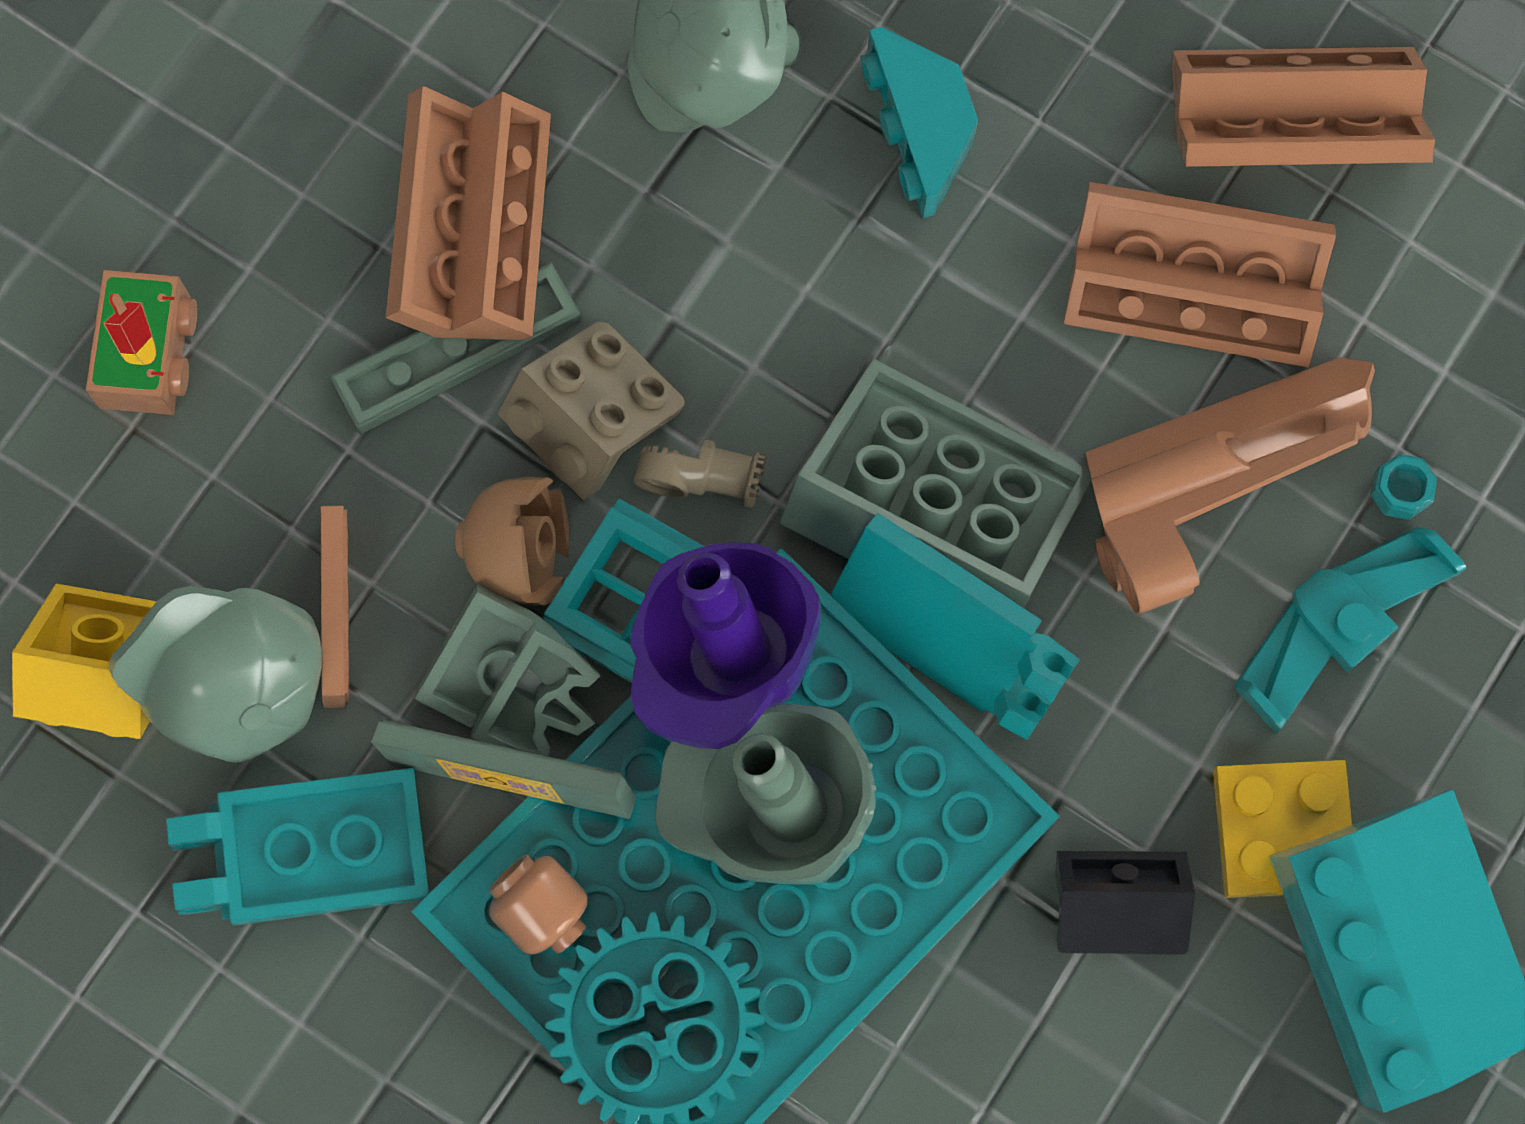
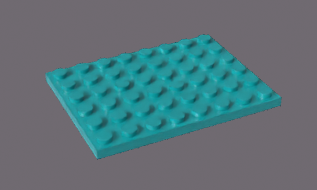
(818, 952)

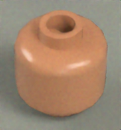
(538, 905)

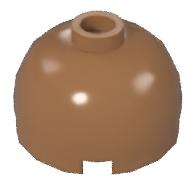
(514, 539)

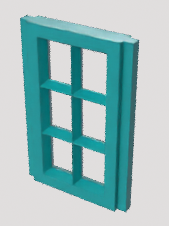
(586, 634)

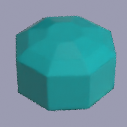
(1403, 486)

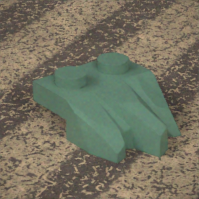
(507, 676)

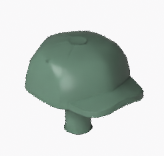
(708, 59)
(223, 670)
(775, 803)

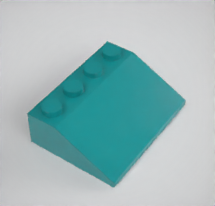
(1406, 950)

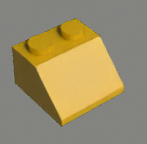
(65, 661)

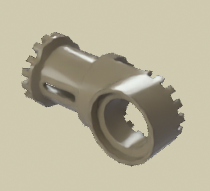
(714, 471)

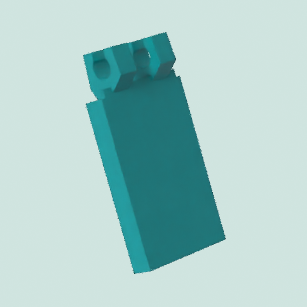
(952, 626)
(306, 848)

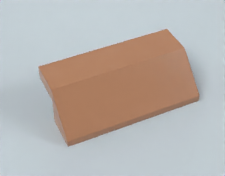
(1300, 106)
(469, 217)
(1199, 274)

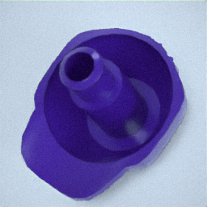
(721, 642)

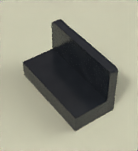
(1124, 902)

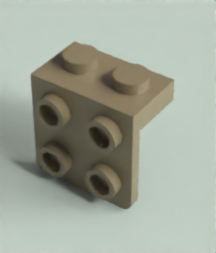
(588, 405)

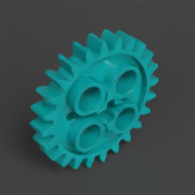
(638, 964)

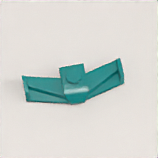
(1341, 617)

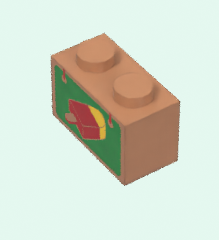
(140, 342)

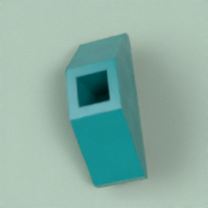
(923, 114)

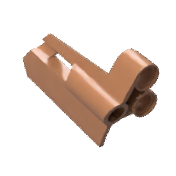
(1210, 458)

